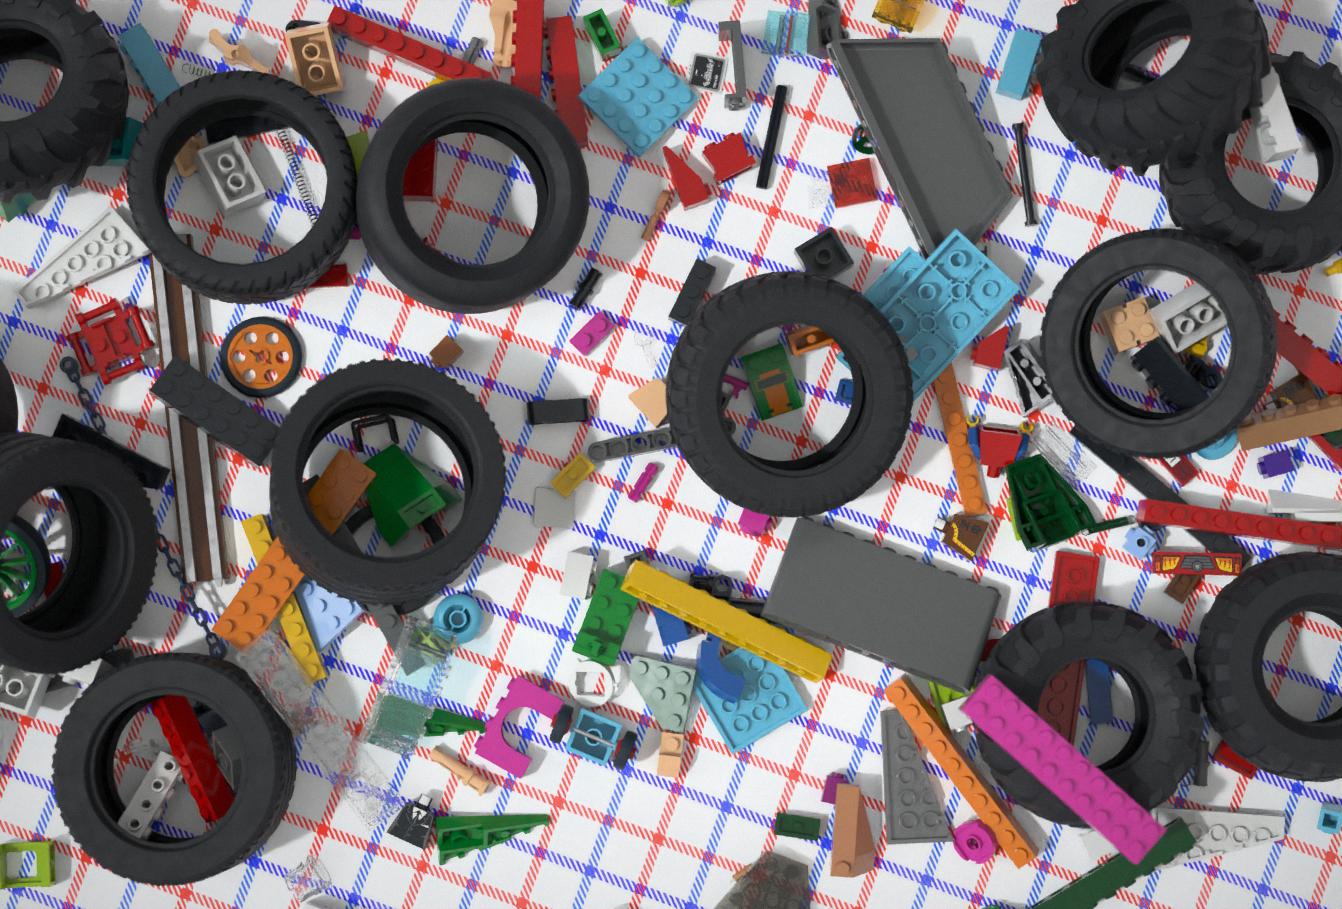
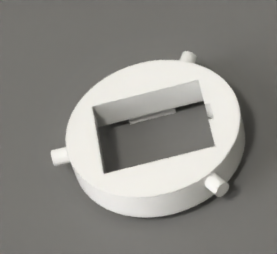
(587, 699)

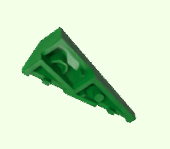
(445, 721)
(466, 833)

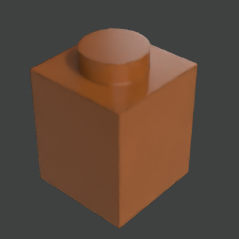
(445, 353)

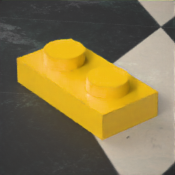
(572, 475)

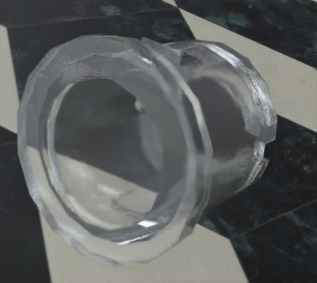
(308, 879)

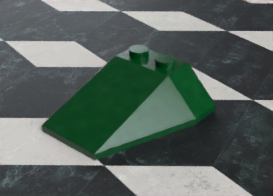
(1045, 504)

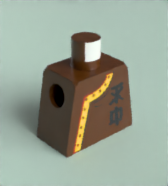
(1294, 391)
(961, 534)

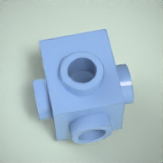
(1136, 549)

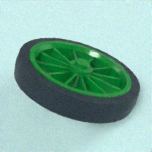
(39, 560)

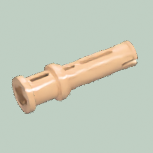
(468, 776)

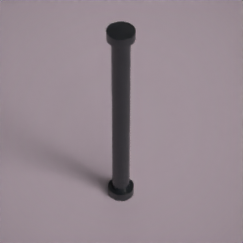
(1024, 174)

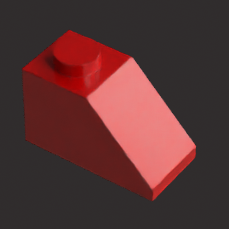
(990, 351)

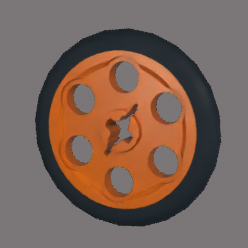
(235, 371)

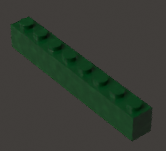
(1119, 872)

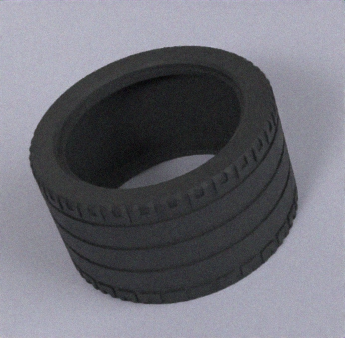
(406, 392)

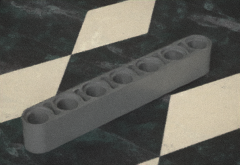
(631, 451)

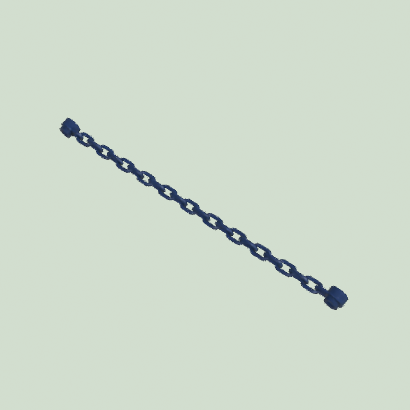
(224, 650)

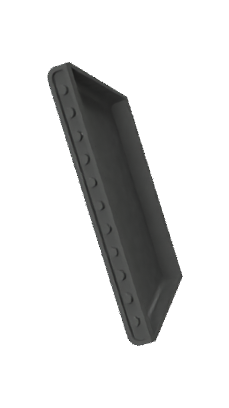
(923, 135)

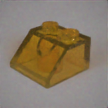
(898, 13)

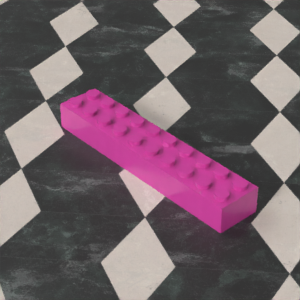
(1062, 769)

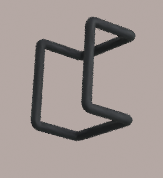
(357, 437)

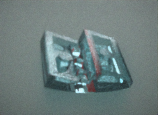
(785, 33)

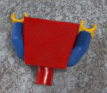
(997, 445)

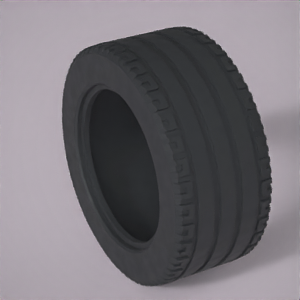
(108, 559)
(87, 783)

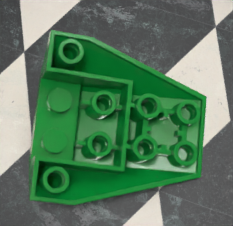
(405, 493)

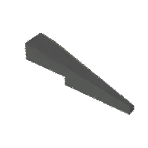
(823, 27)

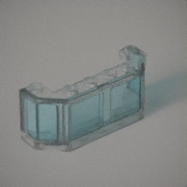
(410, 687)

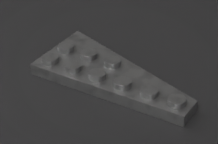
(909, 798)

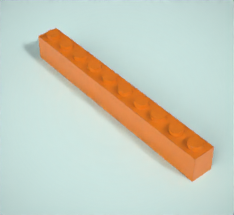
(961, 770)

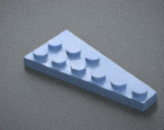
(324, 612)

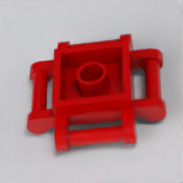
(110, 341)

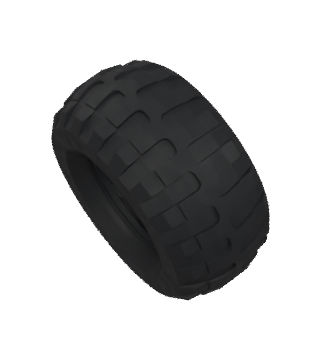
(1231, 665)

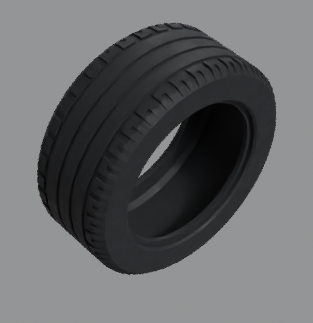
(1087, 398)

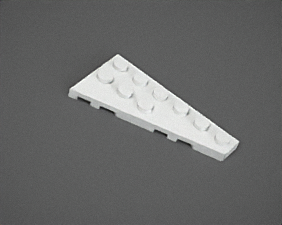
(92, 253)

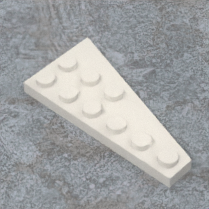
(1220, 831)

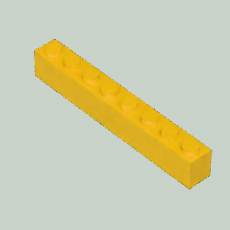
(291, 615)

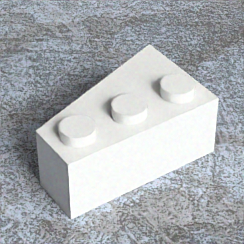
(86, 674)

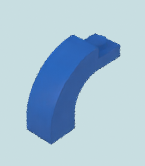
(713, 674)

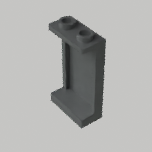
(732, 32)

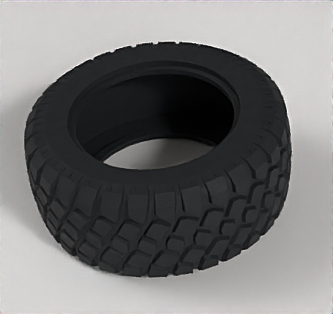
(866, 440)

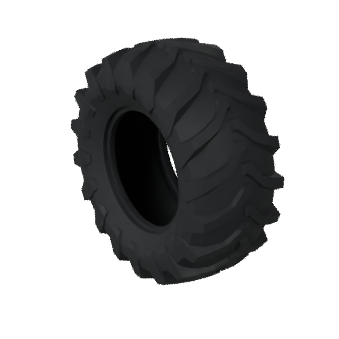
(83, 114)
(1171, 114)
(1268, 240)
(1155, 671)

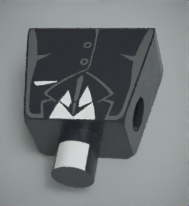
(414, 822)

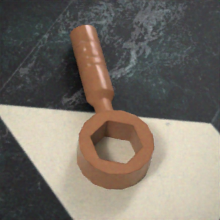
(660, 207)

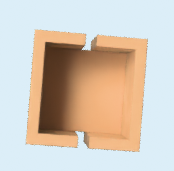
(1128, 324)

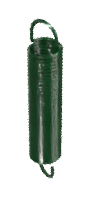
(1110, 524)

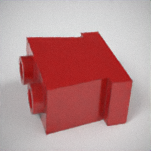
(728, 158)

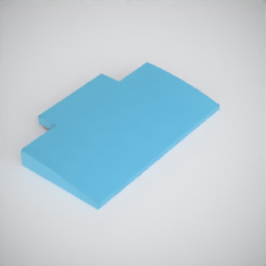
(939, 302)

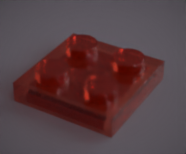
(852, 183)

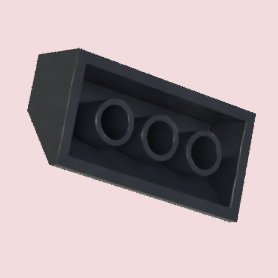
(1168, 376)

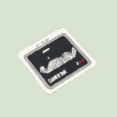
(706, 72)

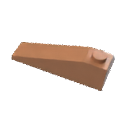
(852, 839)

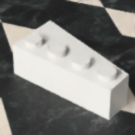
(1273, 122)

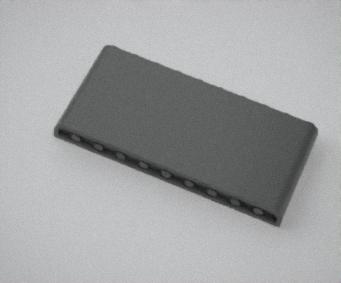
(882, 604)

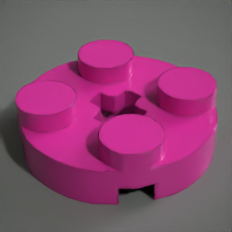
(982, 834)

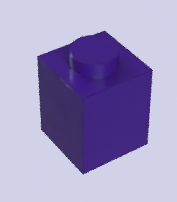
(1274, 464)

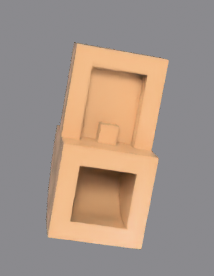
(670, 755)

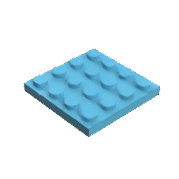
(637, 97)
(763, 705)

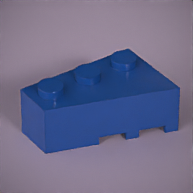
(670, 627)

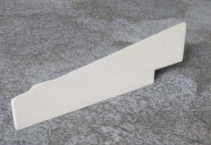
(1304, 507)

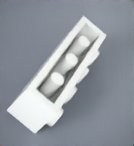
(151, 796)

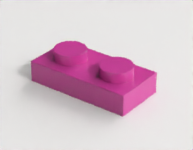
(592, 333)

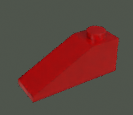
(687, 183)

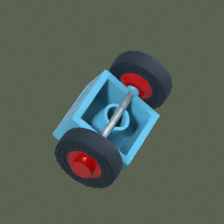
(593, 736)

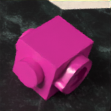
(753, 523)

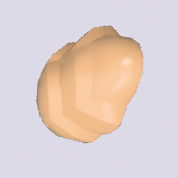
(185, 157)

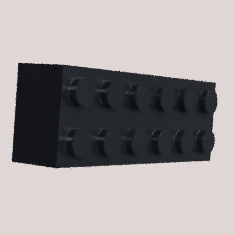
(215, 411)

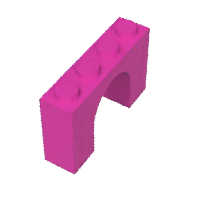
(493, 744)

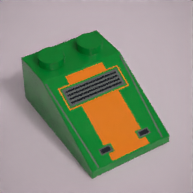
(771, 381)

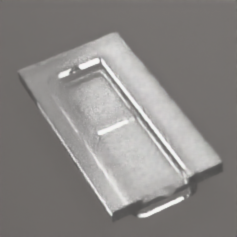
(1063, 453)

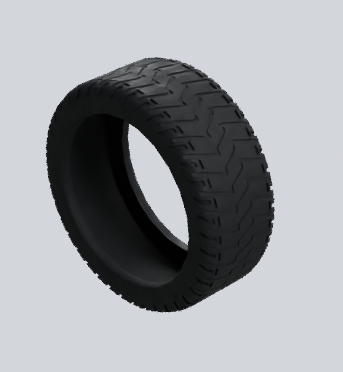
(208, 102)

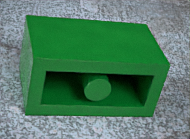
(602, 34)

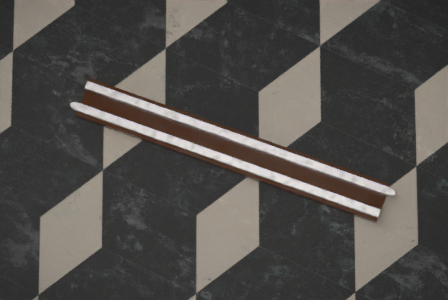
(190, 449)

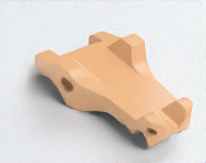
(501, 18)
(235, 53)

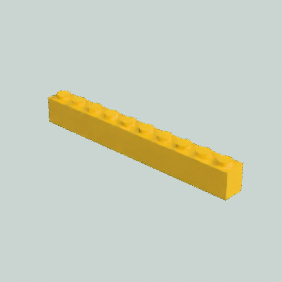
(726, 621)

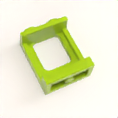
(44, 862)

